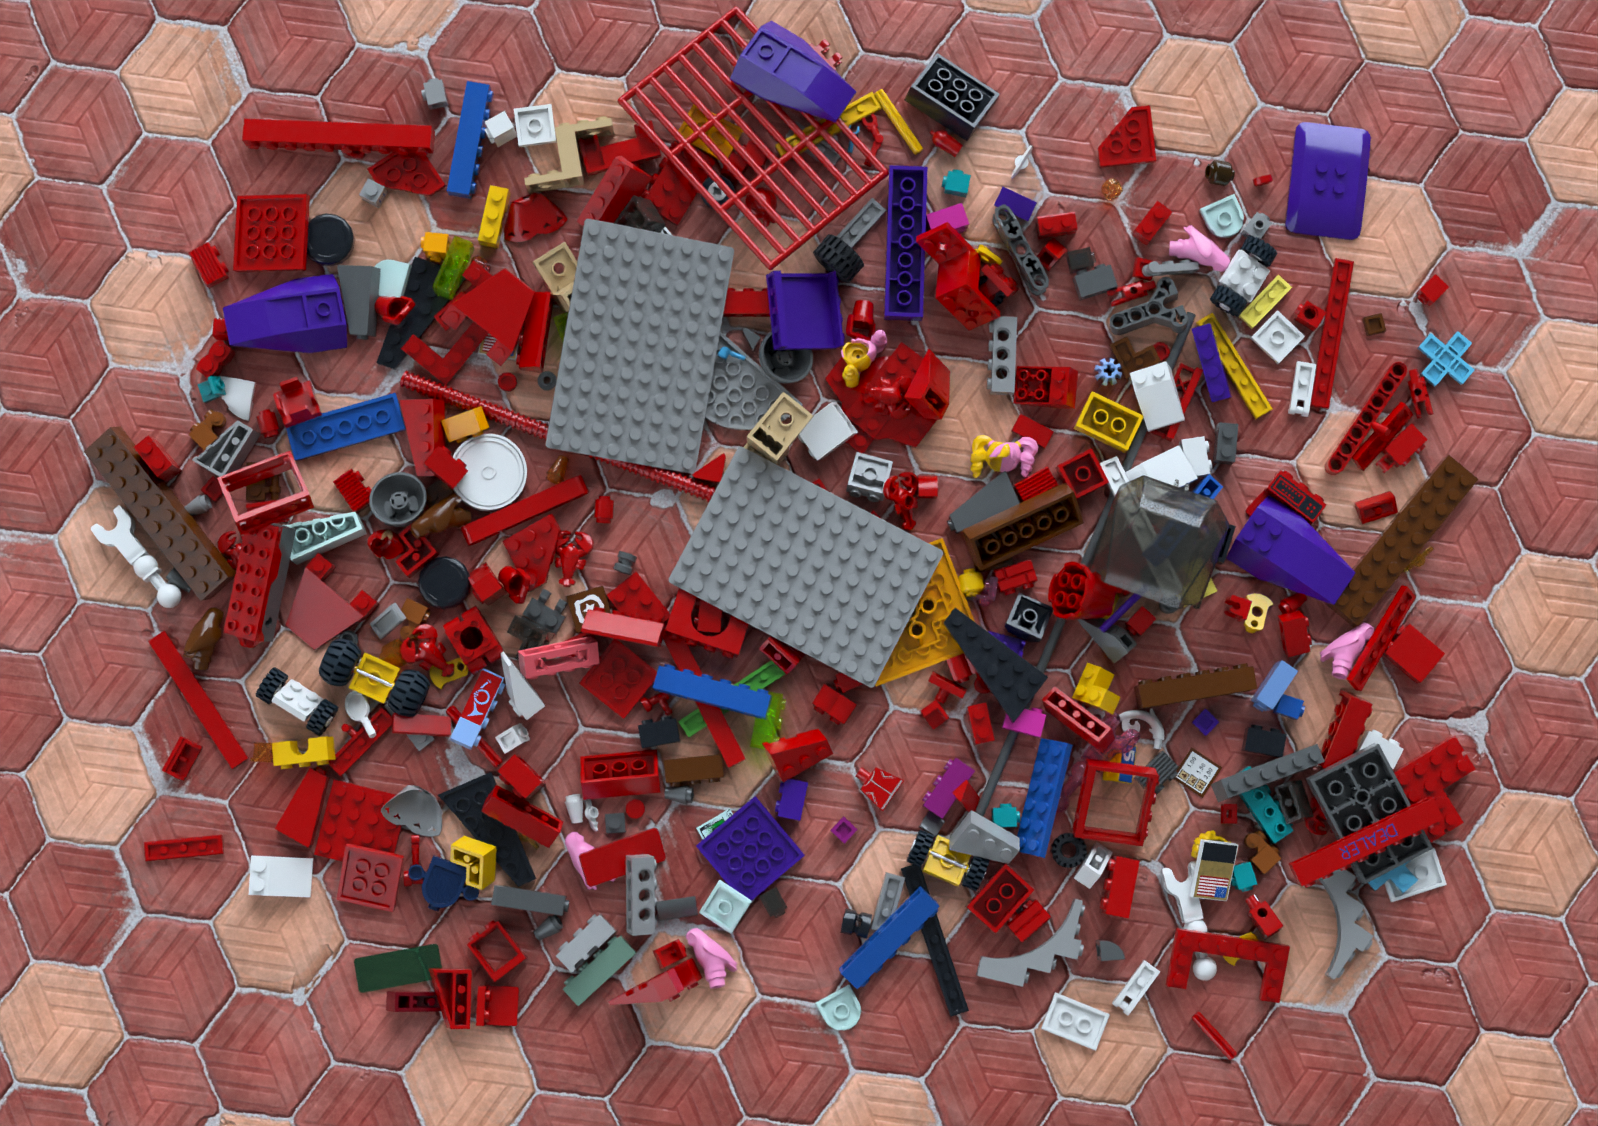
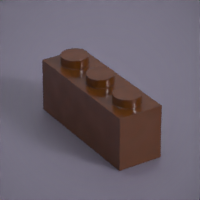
(694, 769)

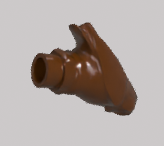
(441, 517)
(204, 638)

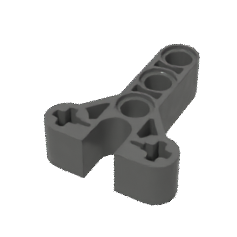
(1164, 317)

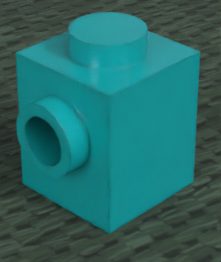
(956, 183)
(1005, 815)
(1243, 877)

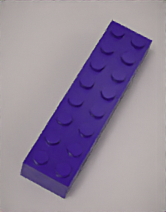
(903, 254)

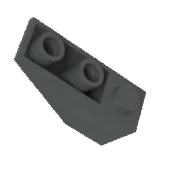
(1113, 642)

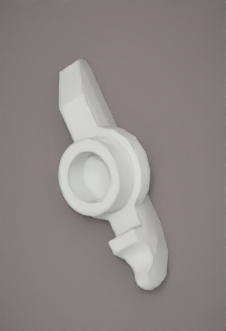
(1021, 161)
(591, 814)

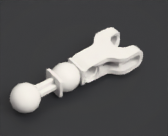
(144, 565)
(1191, 914)

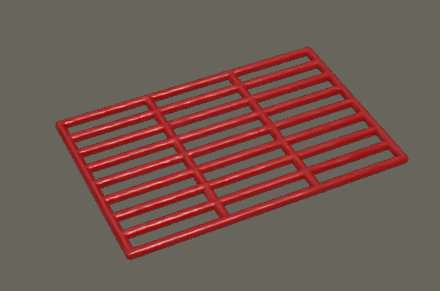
(763, 175)

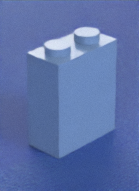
(1273, 686)

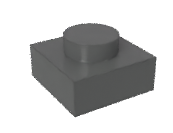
(615, 823)

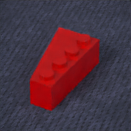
(424, 429)

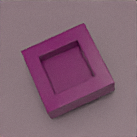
(843, 829)

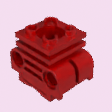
(490, 647)

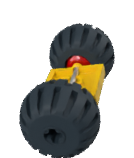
(374, 677)

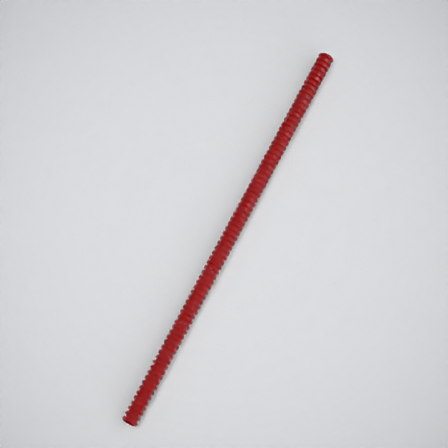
(531, 426)

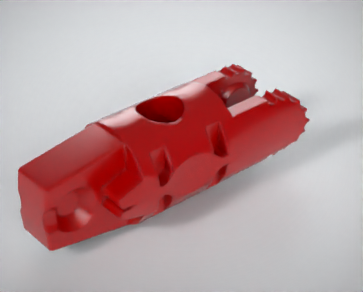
(1140, 289)
(1416, 384)

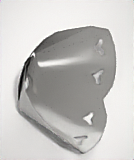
(415, 808)

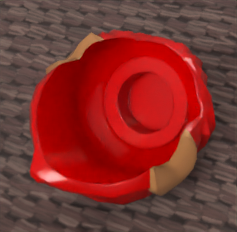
(385, 544)

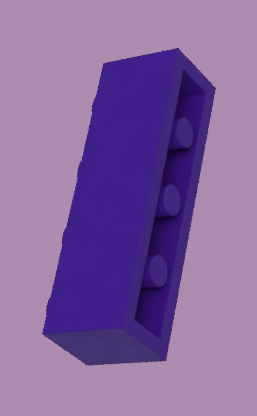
(1211, 362)

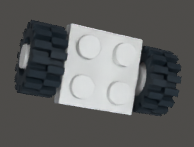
(1244, 276)
(297, 700)

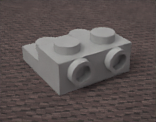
(868, 477)

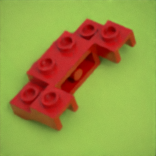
(635, 150)

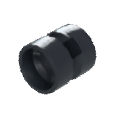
(849, 921)

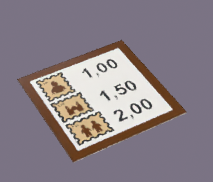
(1197, 772)

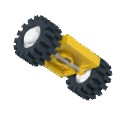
(945, 863)

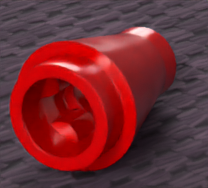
(1292, 603)

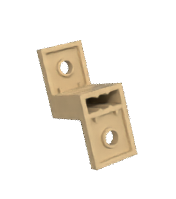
(567, 142)
(558, 284)
(770, 436)

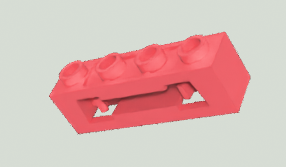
(533, 666)

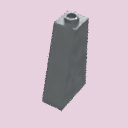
(359, 295)
(989, 501)
(529, 900)

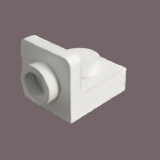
(513, 737)

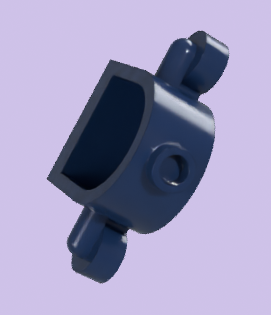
(442, 883)

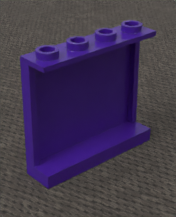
(805, 311)

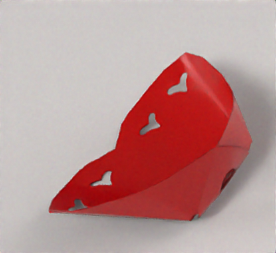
(531, 216)

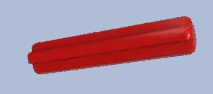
(1214, 1035)

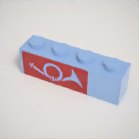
(477, 708)

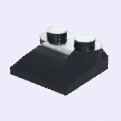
(1028, 618)

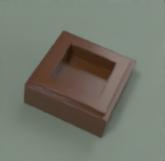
(1374, 324)

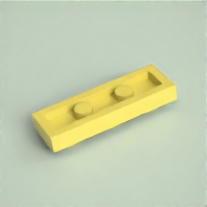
(1265, 301)

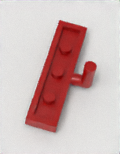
(1382, 435)
(360, 742)

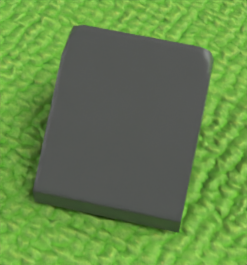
(752, 338)
(931, 824)

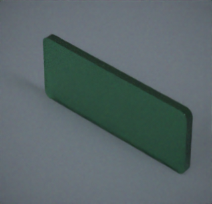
(396, 967)

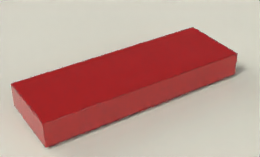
(422, 725)

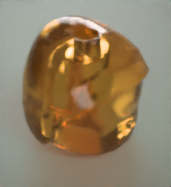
(1111, 189)

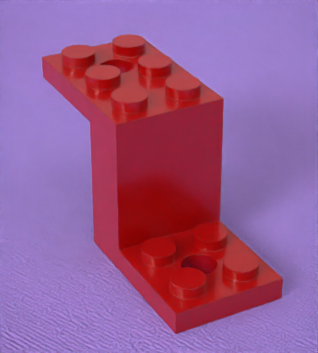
(958, 276)

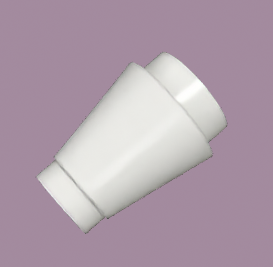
(574, 806)

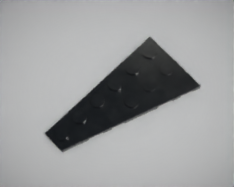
(420, 318)
(1001, 669)
(467, 804)

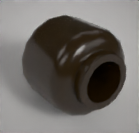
(1219, 172)

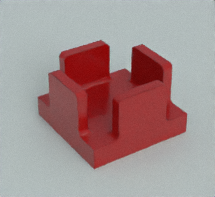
(296, 402)

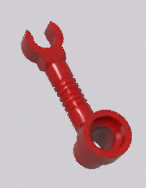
(415, 841)

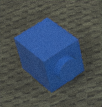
(1289, 707)

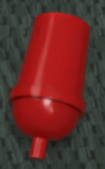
(946, 142)

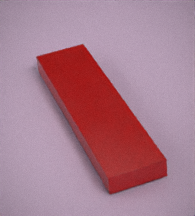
(183, 848)

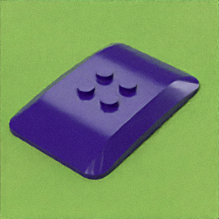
(1328, 181)

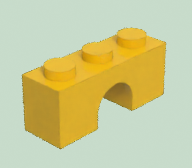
(493, 215)
(319, 750)

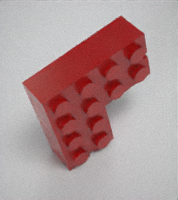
(1432, 773)

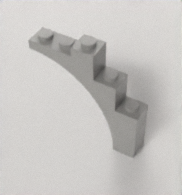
(1347, 911)
(1062, 943)

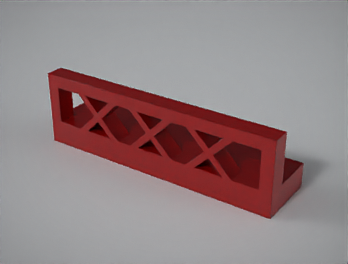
(1184, 400)

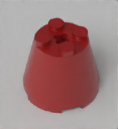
(1080, 593)

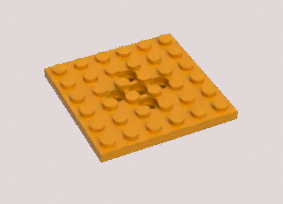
(935, 641)

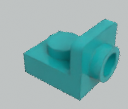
(212, 389)

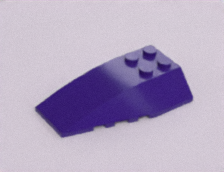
(1289, 553)

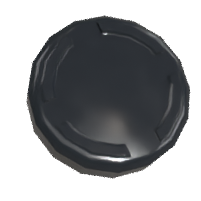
(329, 240)
(444, 582)

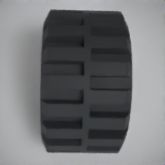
(838, 257)

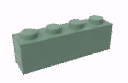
(599, 970)

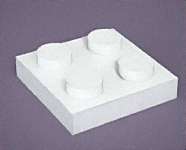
(535, 125)
(1277, 337)

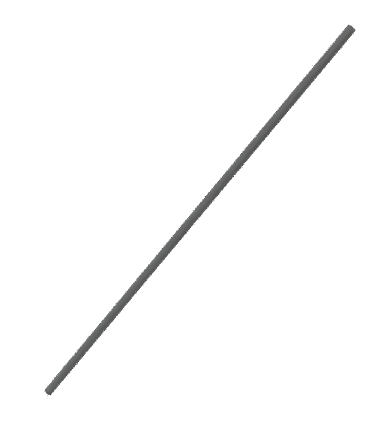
(1086, 560)

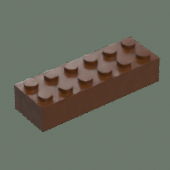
(1023, 526)
(1196, 687)

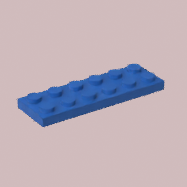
(346, 427)
(1043, 796)

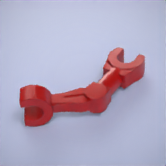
(878, 138)

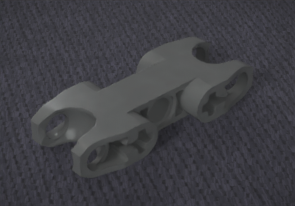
(1018, 239)

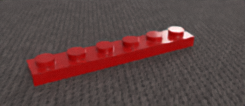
(1381, 638)

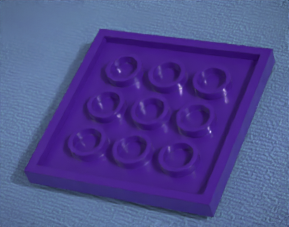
(750, 849)

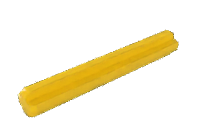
(898, 121)

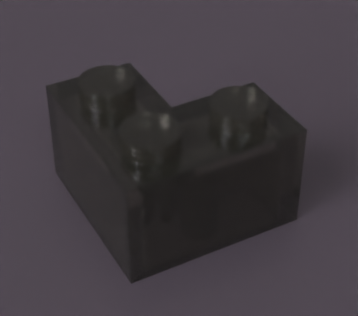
(641, 214)
(530, 633)

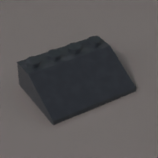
(951, 96)

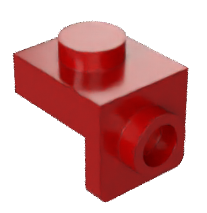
(670, 953)

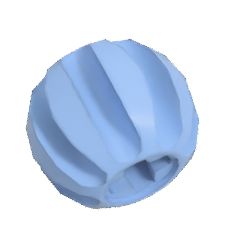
(1111, 367)

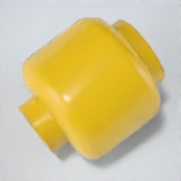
(971, 582)

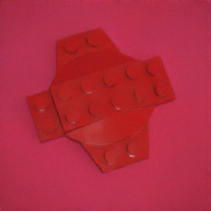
(866, 418)

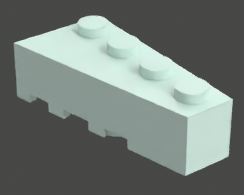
(324, 535)

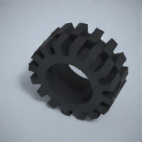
(1057, 853)

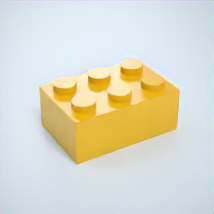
(1108, 422)

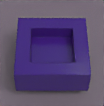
(1205, 722)

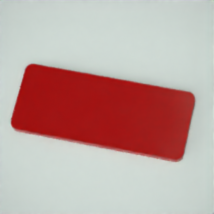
(610, 859)

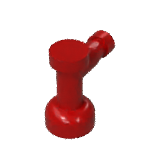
(660, 698)

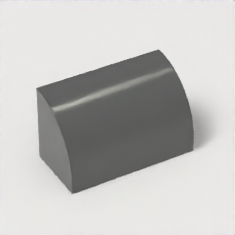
(677, 908)
(1108, 951)

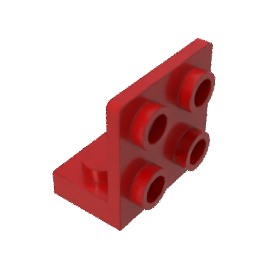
(497, 1005)

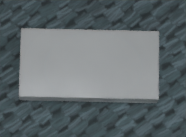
(387, 621)

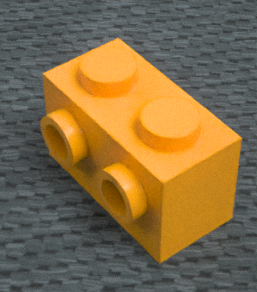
(435, 245)
(465, 424)

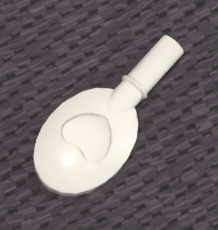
(358, 710)

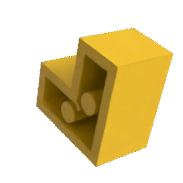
(1093, 689)
(477, 858)

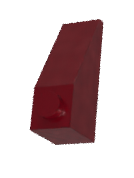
(412, 1001)

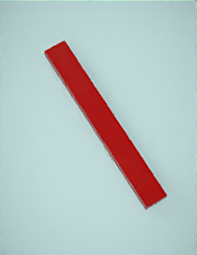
(1331, 333)
(198, 699)
(712, 715)

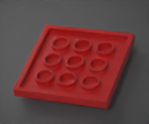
(271, 233)
(356, 819)

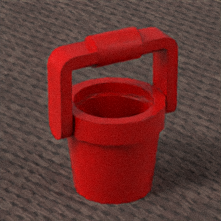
(393, 308)
(862, 319)
(515, 583)

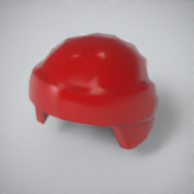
(757, 210)

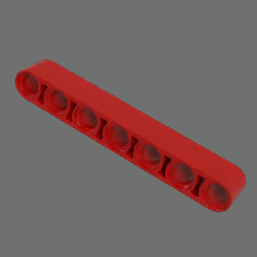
(1373, 413)
(524, 510)

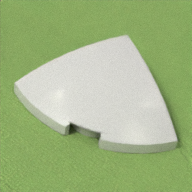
(239, 396)

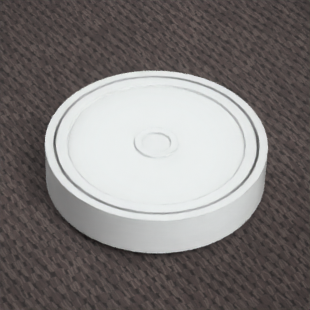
(494, 472)

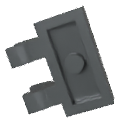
(543, 614)

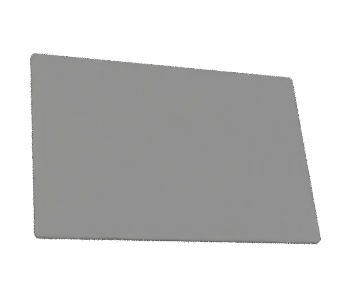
(639, 346)
(806, 566)

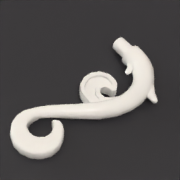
(1150, 717)

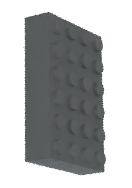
(1359, 794)

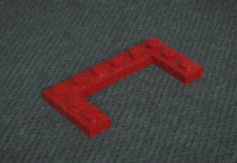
(448, 366)
(1189, 940)

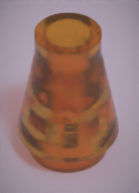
(557, 471)

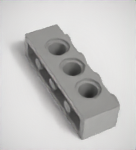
(1008, 326)
(634, 905)

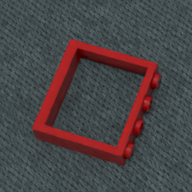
(271, 512)
(1145, 815)

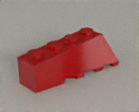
(1346, 728)

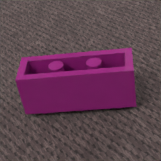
(941, 797)

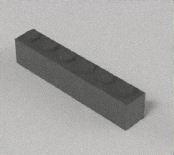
(1267, 773)

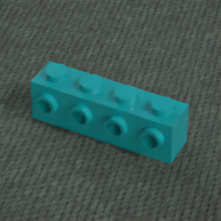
(1266, 812)

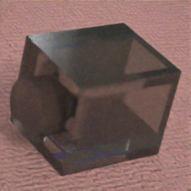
(1080, 259)
(773, 902)

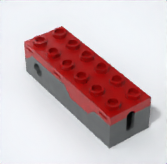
(259, 584)

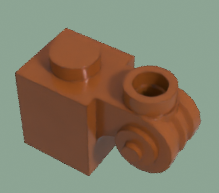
(203, 432)
(416, 615)
(1265, 855)

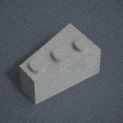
(229, 450)
(984, 839)
(585, 942)

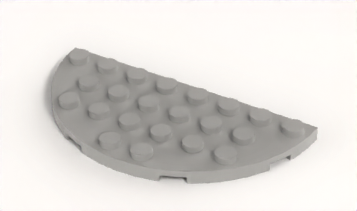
(740, 391)

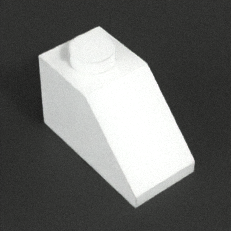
(1093, 865)

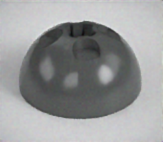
(784, 365)
(398, 499)

